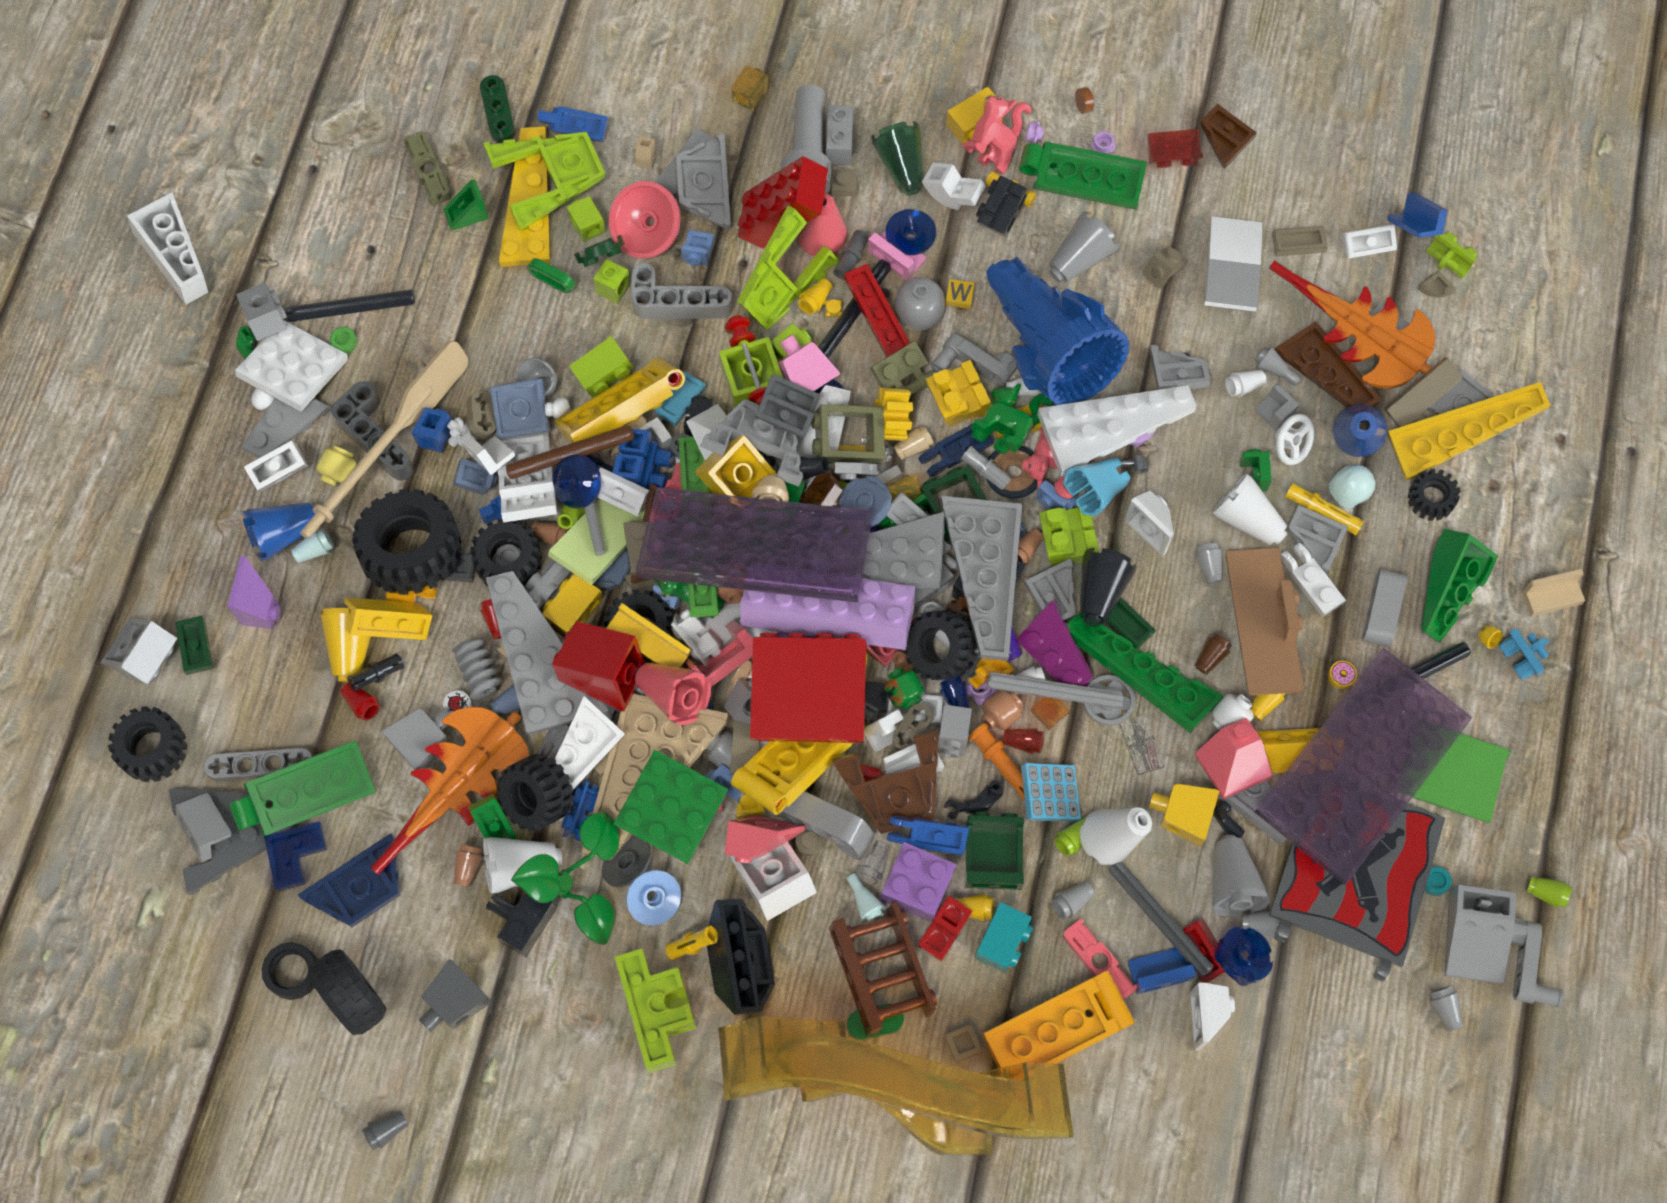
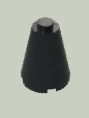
(1103, 583)

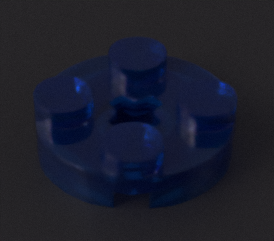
(1230, 958)

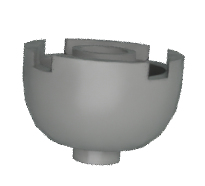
(919, 303)

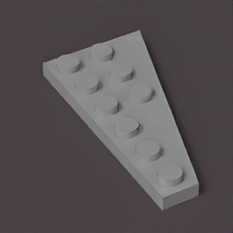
(986, 556)

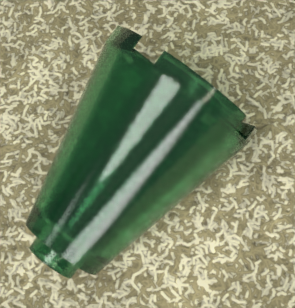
(901, 154)

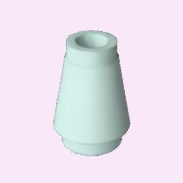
(315, 546)

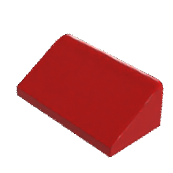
(1205, 941)

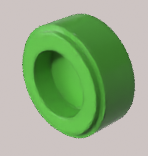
(343, 339)

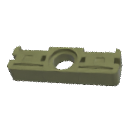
(433, 181)

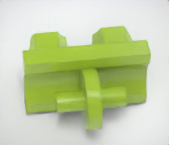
(1452, 254)

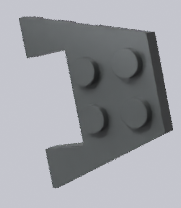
(228, 853)

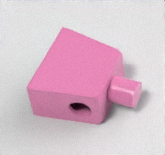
(805, 364)

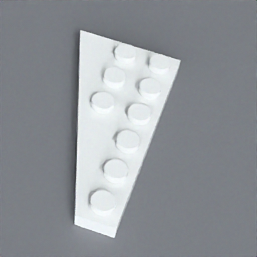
(1103, 425)

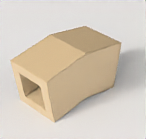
(645, 152)

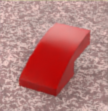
(945, 928)

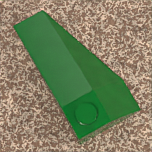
(1457, 569)

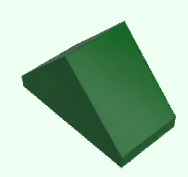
(466, 207)

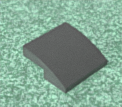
(787, 406)

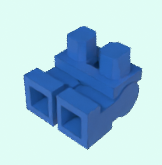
(642, 461)

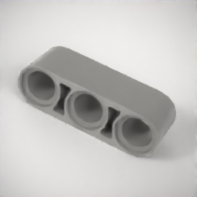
(1384, 608)

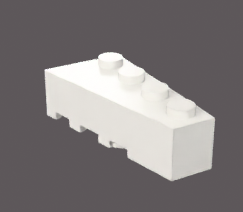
(166, 241)

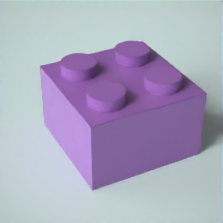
(918, 882)

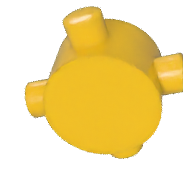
(833, 308)

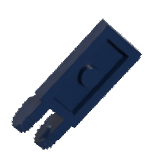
(952, 449)

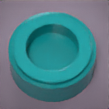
(1438, 881)

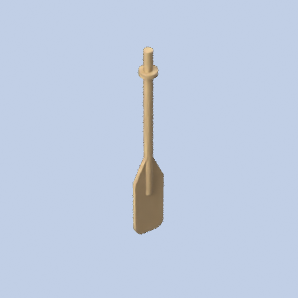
(423, 392)

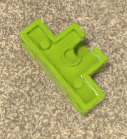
(656, 1008)

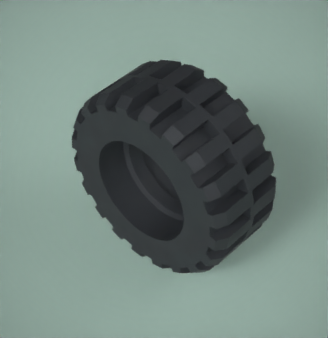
(399, 514)

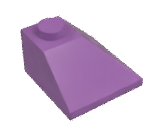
(251, 599)

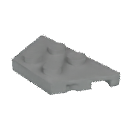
(704, 181)

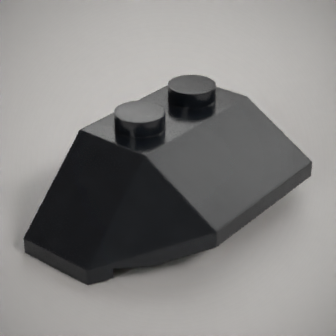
(740, 958)

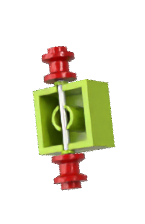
(747, 363)

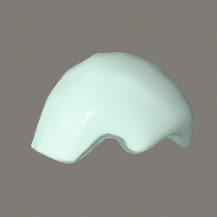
(1352, 485)

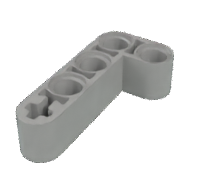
(681, 295)
(830, 822)

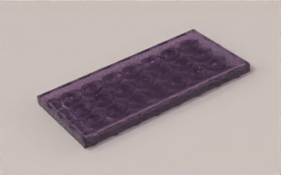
(755, 544)
(1363, 766)

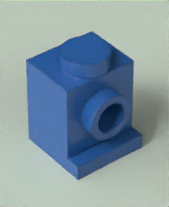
(432, 429)

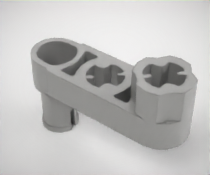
(995, 370)
(1526, 989)

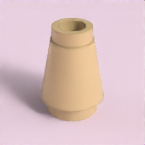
(917, 442)

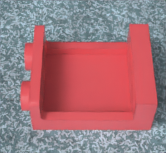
(730, 658)

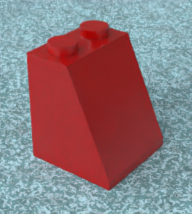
(599, 663)

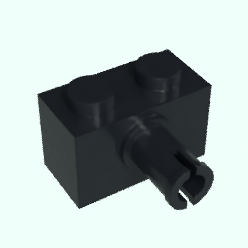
(523, 923)

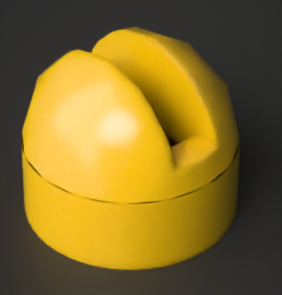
(1490, 636)

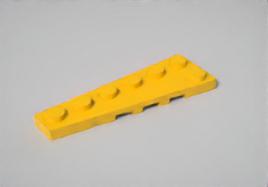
(528, 181)
(1446, 435)

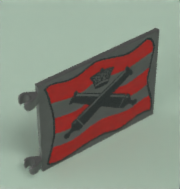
(1379, 901)

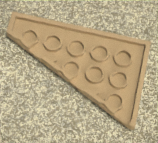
(644, 731)

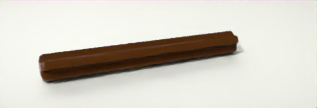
(582, 447)

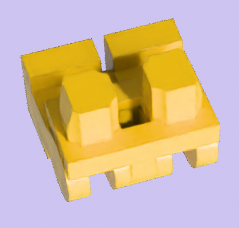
(958, 394)

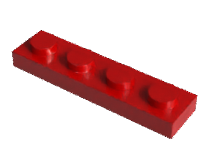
(876, 309)

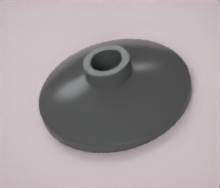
(627, 863)

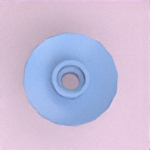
(661, 906)

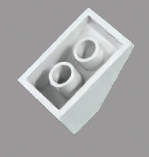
(776, 880)

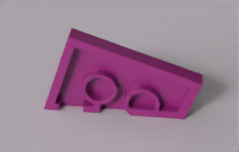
(1054, 649)

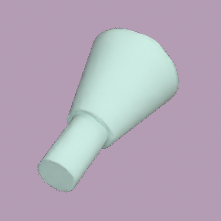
(868, 905)

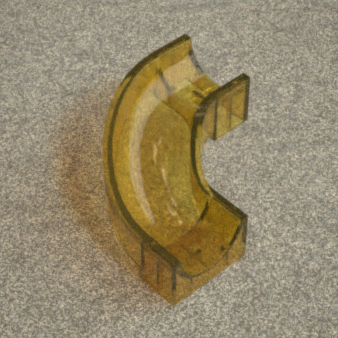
(936, 1103)

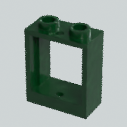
(951, 479)

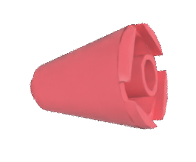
(824, 230)
(675, 691)

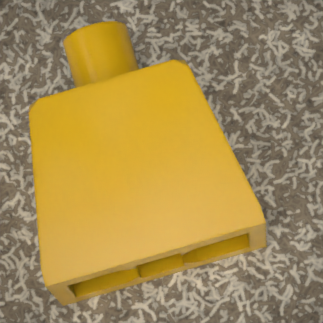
(1186, 811)

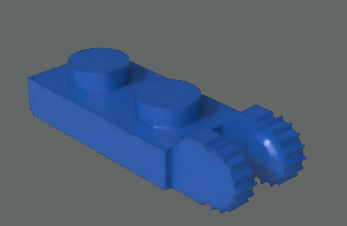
(930, 834)

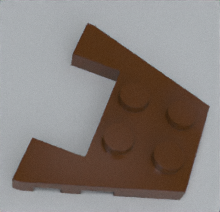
(899, 793)

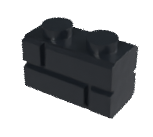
(1002, 205)

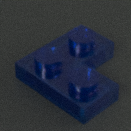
(287, 848)

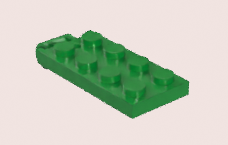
(1084, 173)
(304, 790)

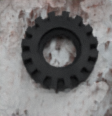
(1438, 481)

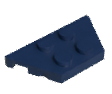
(354, 889)

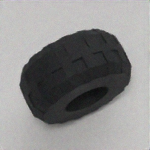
(346, 992)

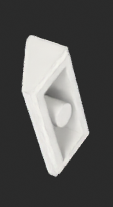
(1369, 240)

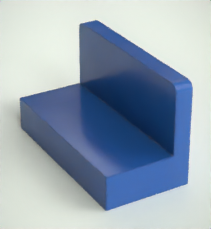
(1420, 216)
(1160, 971)

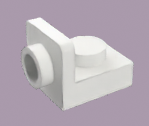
(881, 731)

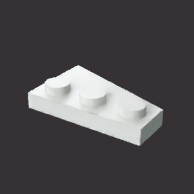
(586, 742)

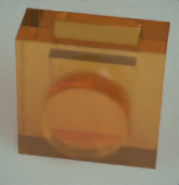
(1050, 711)

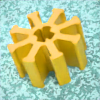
(895, 412)

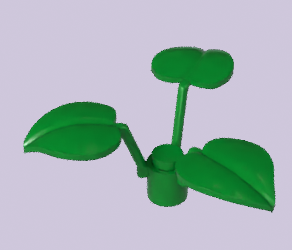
(543, 882)

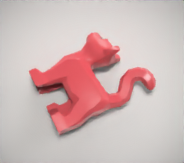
(995, 135)
(1038, 465)

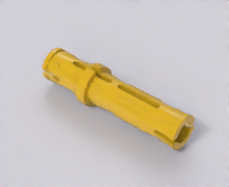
(1320, 506)

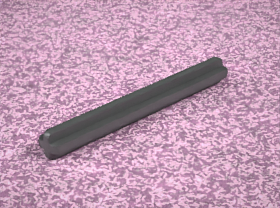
(1161, 918)

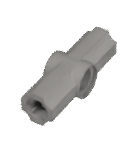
(546, 584)

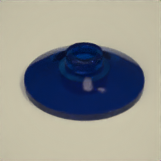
(911, 223)
(586, 481)

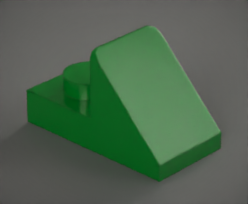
(491, 818)

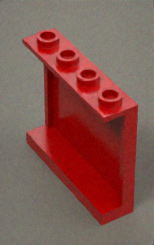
(808, 688)

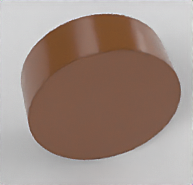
(1084, 100)

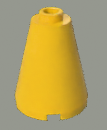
(344, 650)

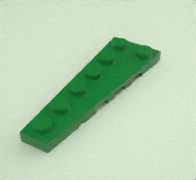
(1172, 693)

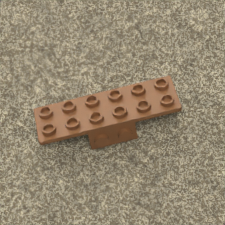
(1266, 621)

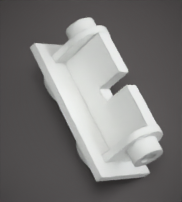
(700, 646)

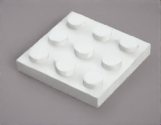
(291, 366)

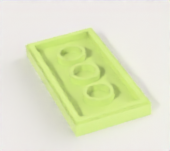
(576, 548)

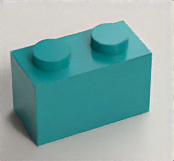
(1003, 938)

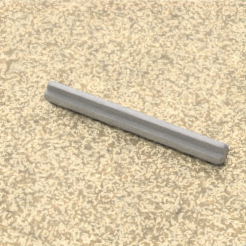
(1055, 690)

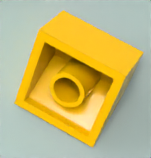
(735, 471)

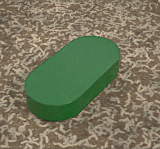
(550, 275)
(890, 1026)

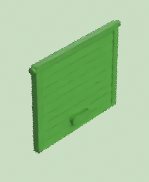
(1466, 778)

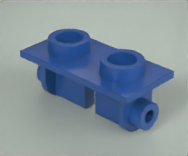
(583, 800)

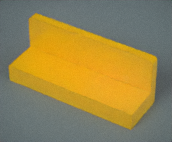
(387, 619)
(652, 641)
(1284, 746)

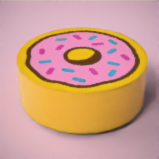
(1342, 674)

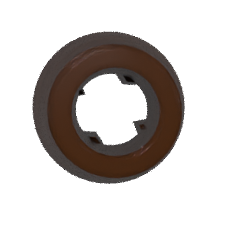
(1212, 653)

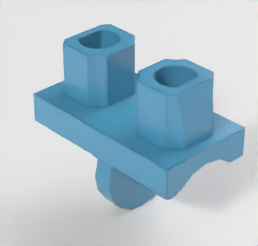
(1531, 665)

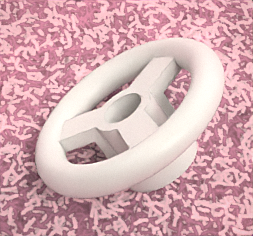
(1291, 438)

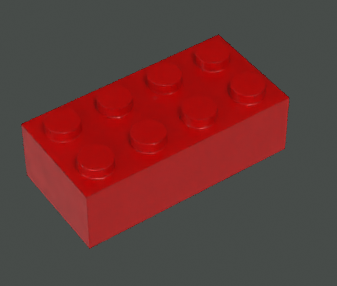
(796, 185)

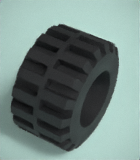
(499, 535)
(645, 606)
(921, 648)
(135, 727)
(535, 792)

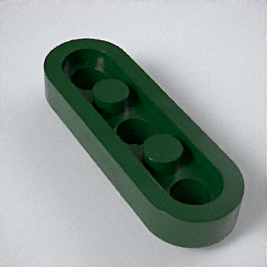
(497, 116)

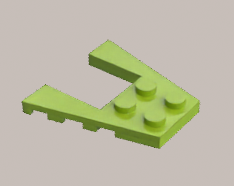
(569, 161)
(768, 288)

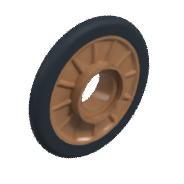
(1018, 486)

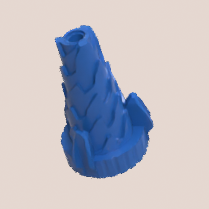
(1067, 337)

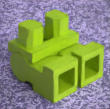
(1067, 534)

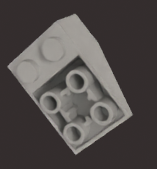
(1479, 933)

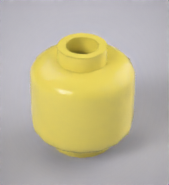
(335, 465)

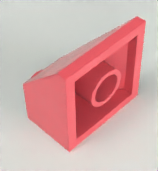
(1234, 759)
(758, 836)

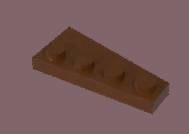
(1323, 366)

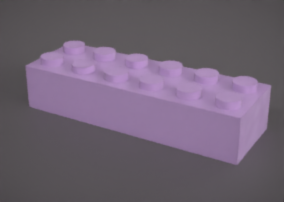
(879, 616)

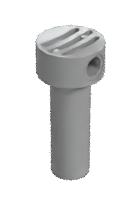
(809, 129)

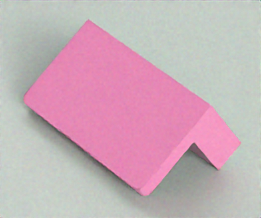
(900, 263)

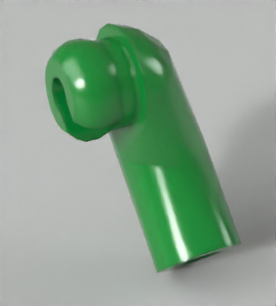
(245, 341)

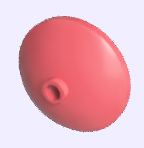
(631, 218)

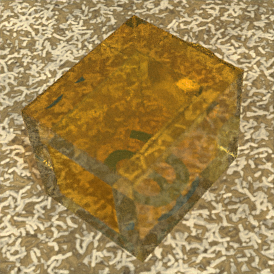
(749, 87)

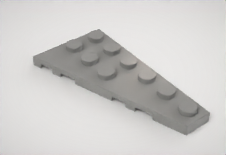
(907, 553)
(530, 653)

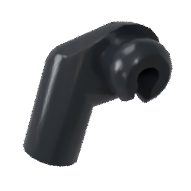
(1229, 825)

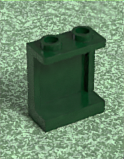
(994, 851)

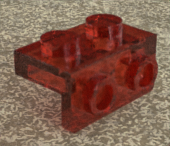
(1174, 147)

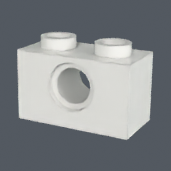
(276, 466)

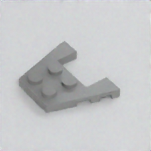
(761, 435)

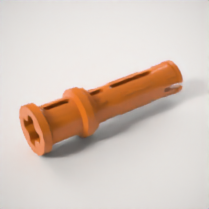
(993, 750)

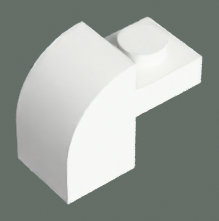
(950, 188)

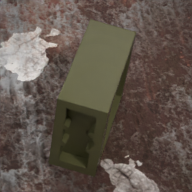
(875, 434)

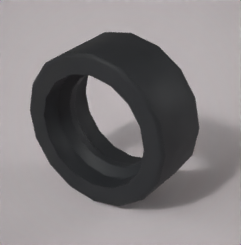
(271, 961)

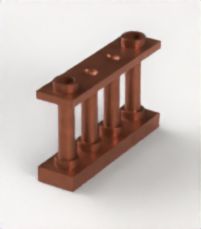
(864, 989)

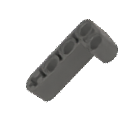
(359, 419)

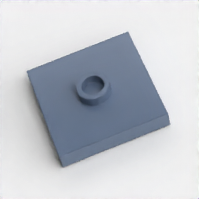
(520, 408)

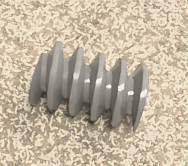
(476, 669)

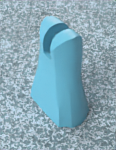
(1099, 480)

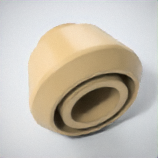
(771, 488)

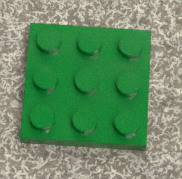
(671, 807)

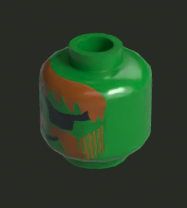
(904, 689)

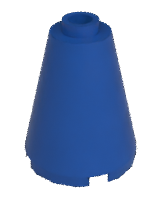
(1353, 439)
(276, 527)

